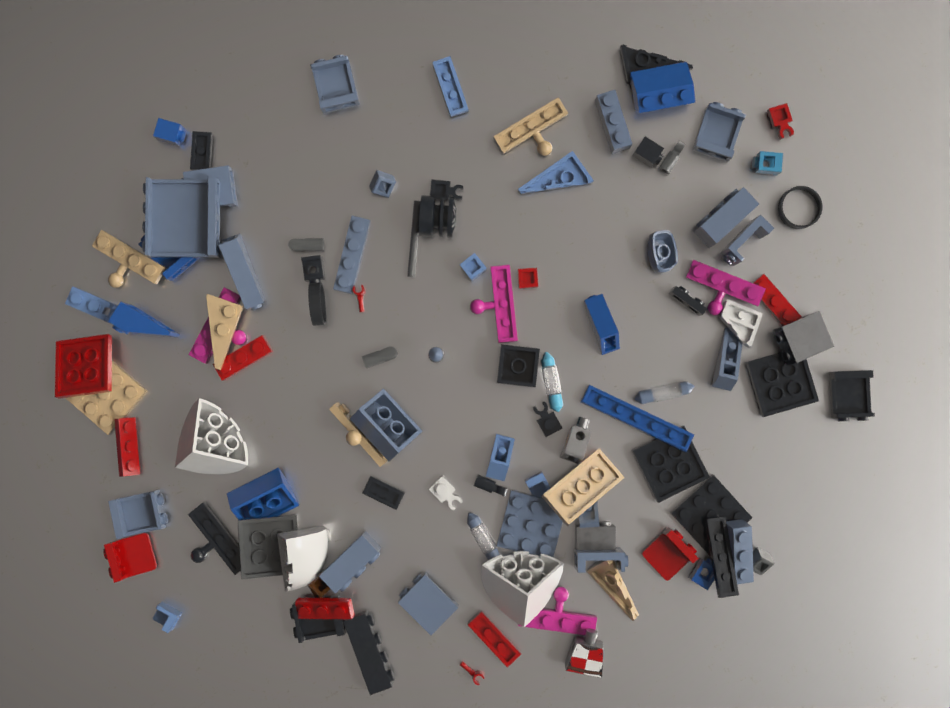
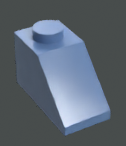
(500, 457)

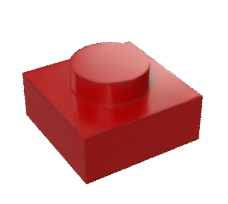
(528, 278)

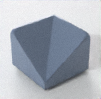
(382, 183)

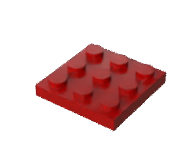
(83, 366)

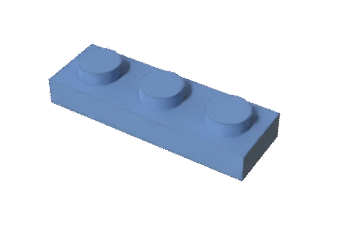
(450, 86)

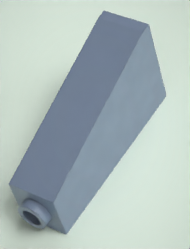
(242, 271)

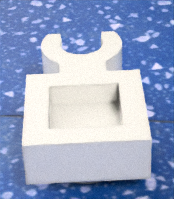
(443, 491)

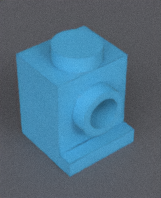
(772, 158)

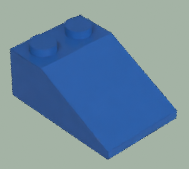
(133, 320)

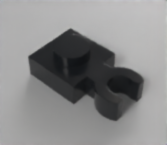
(442, 188)
(548, 422)

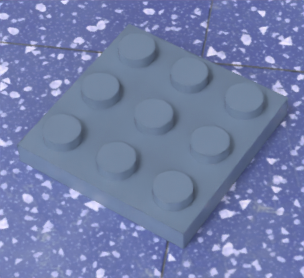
(529, 525)

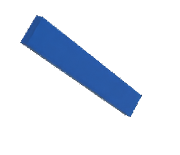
(637, 418)

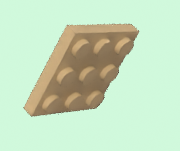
(107, 406)

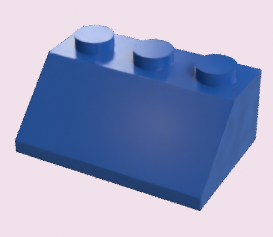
(662, 87)
(263, 497)

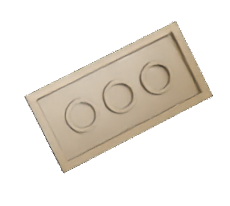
(582, 487)

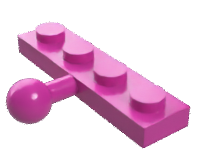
(725, 284)
(502, 303)
(202, 348)
(561, 620)

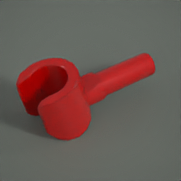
(359, 297)
(474, 674)

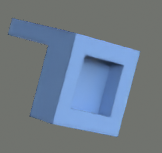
(473, 267)
(537, 484)
(166, 616)

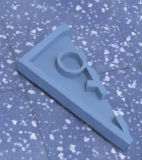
(562, 174)

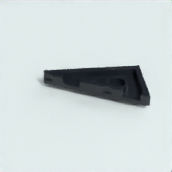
(640, 59)

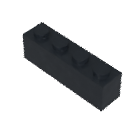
(368, 652)

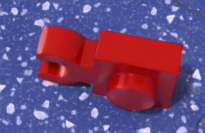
(780, 117)

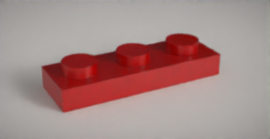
(776, 302)
(244, 357)
(127, 446)
(324, 608)
(494, 639)

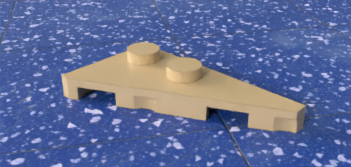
(223, 322)
(610, 580)

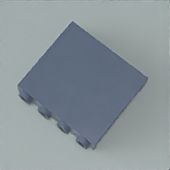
(181, 217)

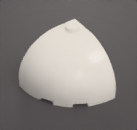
(210, 442)
(302, 555)
(521, 583)

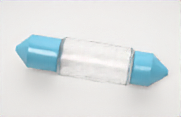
(552, 382)

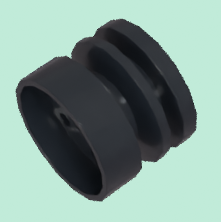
(436, 216)

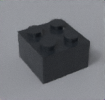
(518, 366)

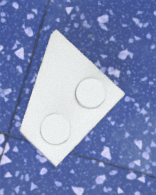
(741, 321)

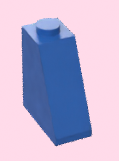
(602, 324)

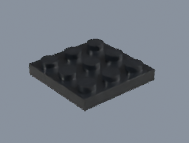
(781, 385)
(669, 469)
(708, 502)

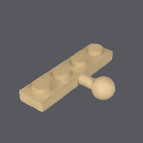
(531, 126)
(128, 258)
(354, 435)

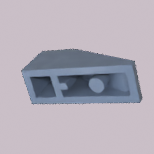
(728, 361)

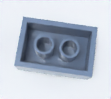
(725, 216)
(386, 424)
(351, 563)

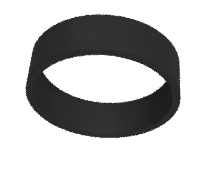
(819, 207)
(317, 303)

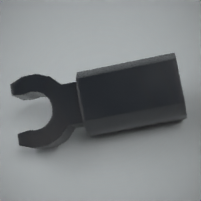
(489, 485)

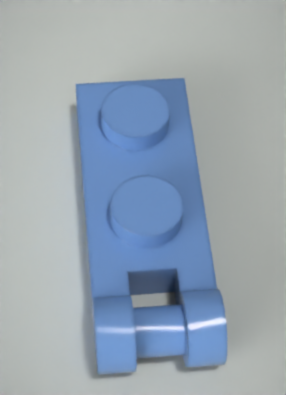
(90, 304)

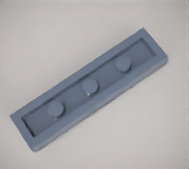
(351, 254)

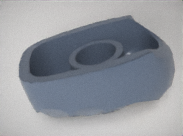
(662, 251)

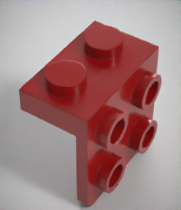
(669, 553)
(130, 557)

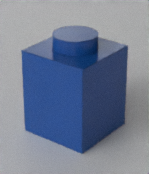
(169, 132)

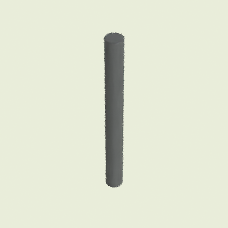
(414, 240)

